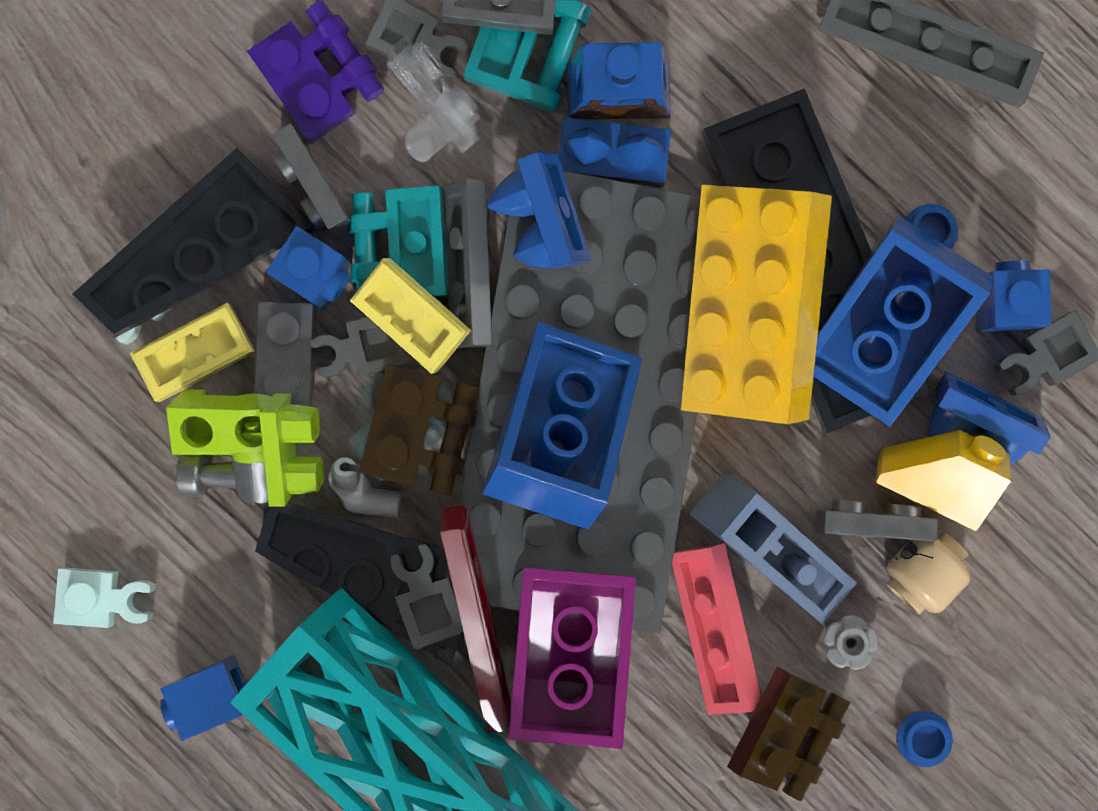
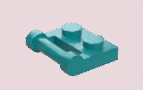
(503, 55)

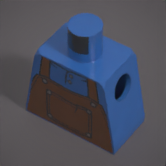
(619, 81)

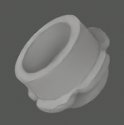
(837, 635)

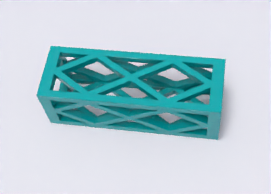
(412, 720)

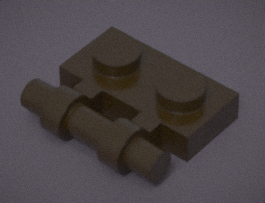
(402, 426)
(778, 729)

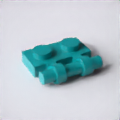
(414, 235)

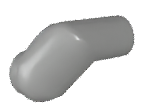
(357, 492)

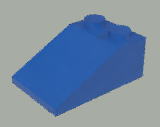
(898, 320)
(564, 427)

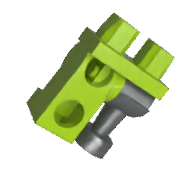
(259, 437)

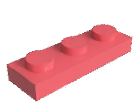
(716, 629)

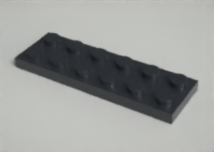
(786, 150)

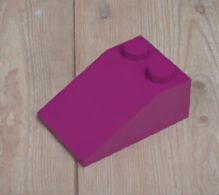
(572, 658)

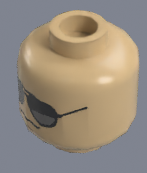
(929, 573)

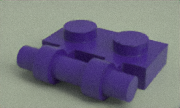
(301, 80)

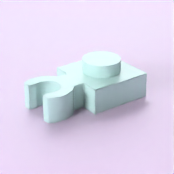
(94, 597)

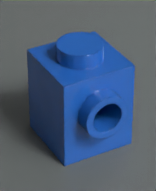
(310, 268)
(1017, 299)
(202, 698)

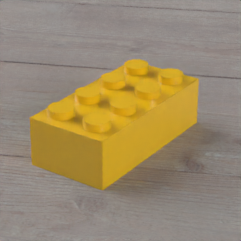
(755, 303)

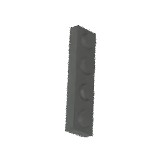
(937, 45)

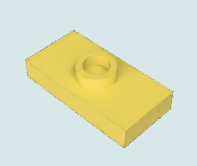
(410, 315)
(192, 352)

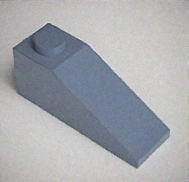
(773, 546)

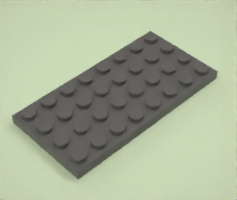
(628, 299)

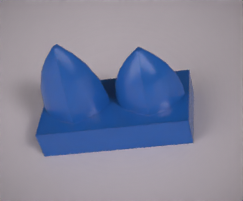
(615, 151)
(542, 191)
(968, 407)

